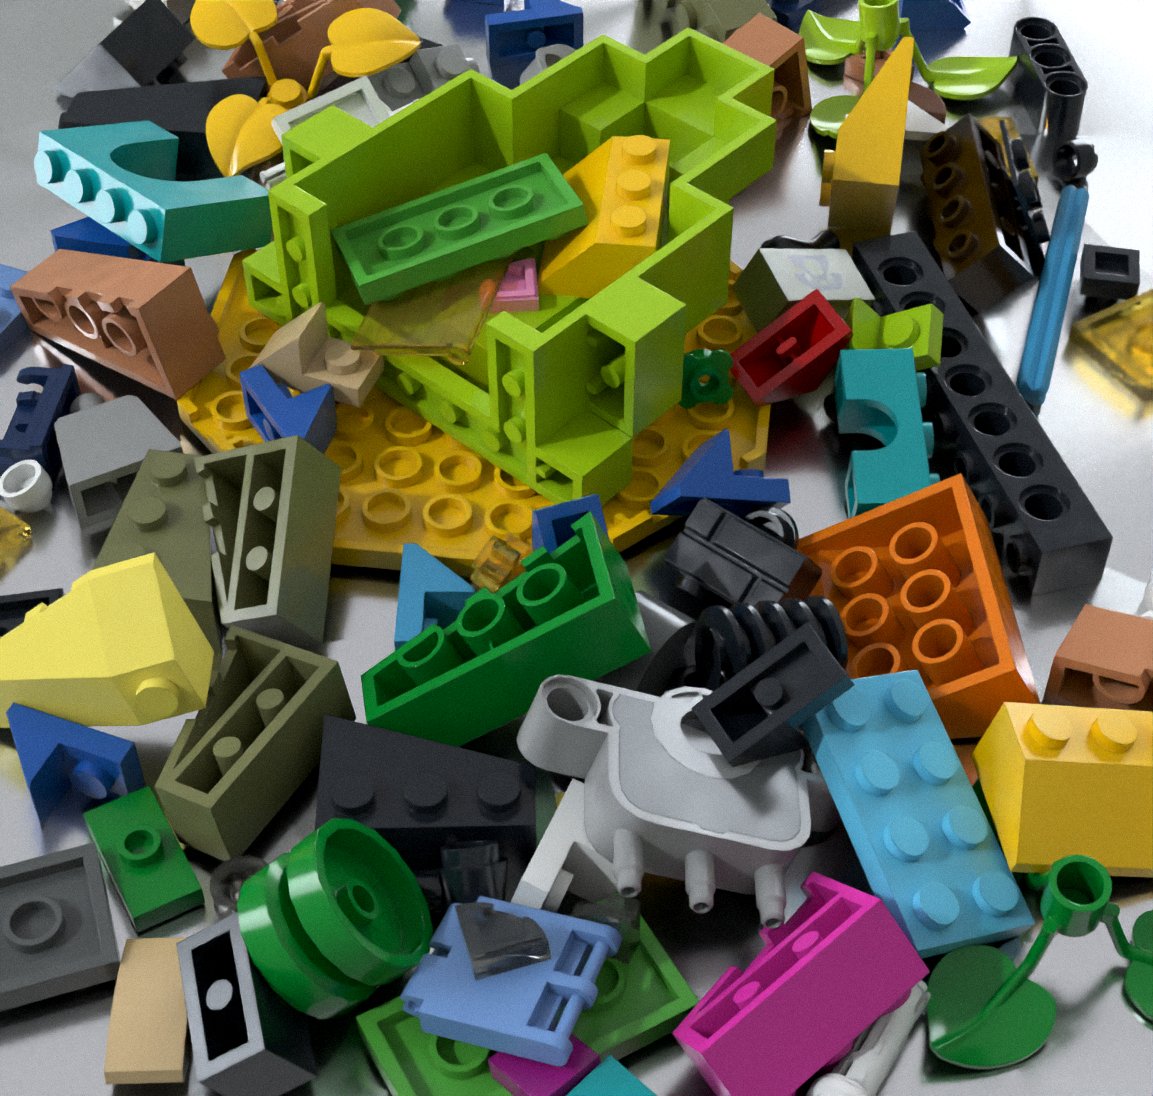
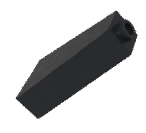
(174, 107)

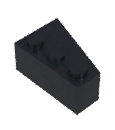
(425, 793)

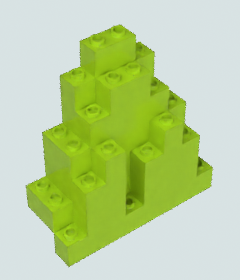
(567, 384)

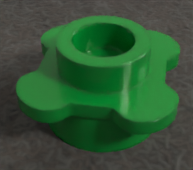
(702, 363)

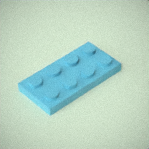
(915, 816)

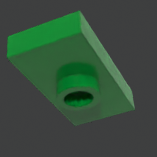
(144, 858)

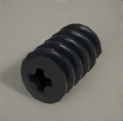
(740, 635)

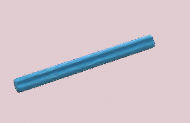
(1052, 296)

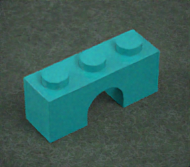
(883, 398)

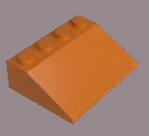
(927, 596)

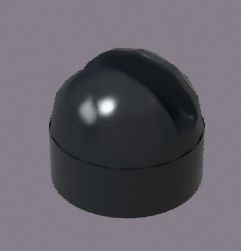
(1069, 150)

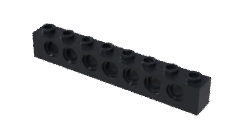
(989, 429)

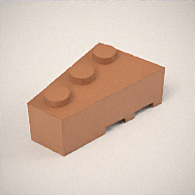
(298, 39)

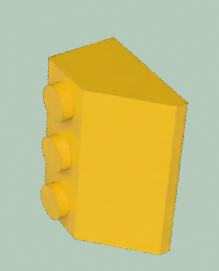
(625, 212)
(1070, 785)

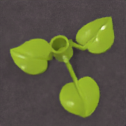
(879, 25)

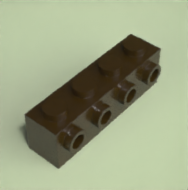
(974, 214)

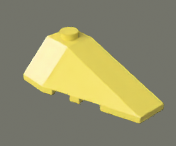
(109, 651)

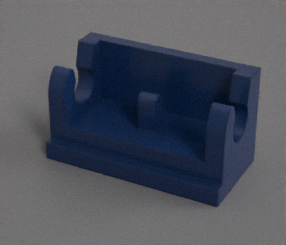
(32, 426)

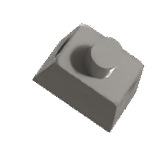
(104, 450)

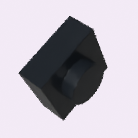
(1109, 272)

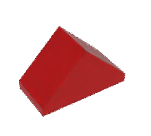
(791, 352)

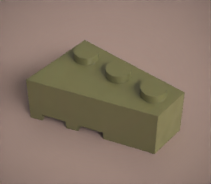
(167, 518)

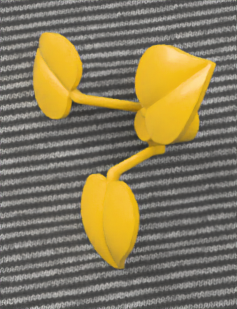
(239, 126)

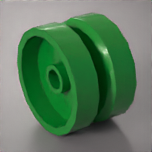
(334, 919)

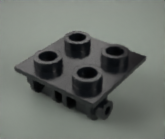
(1026, 195)

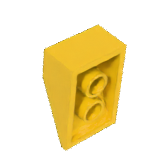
(865, 169)

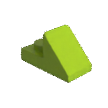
(912, 328)

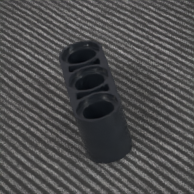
(1047, 78)

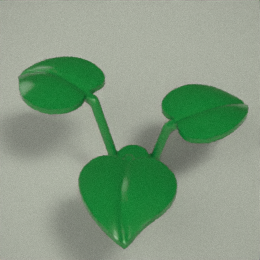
(988, 1010)

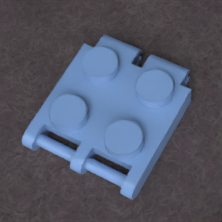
(515, 1008)

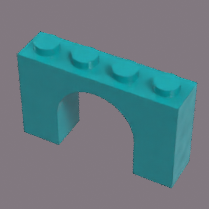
(128, 185)

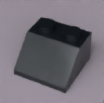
(132, 53)

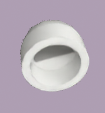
(26, 486)

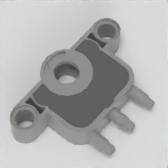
(670, 799)

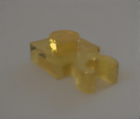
(499, 561)

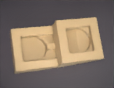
(148, 1016)

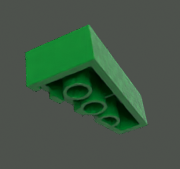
(560, 617)

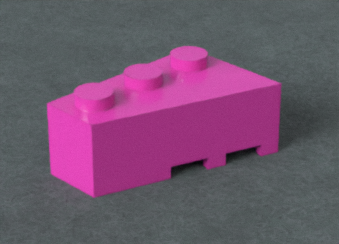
(803, 995)

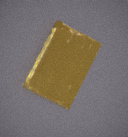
(435, 316)

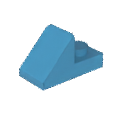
(427, 594)

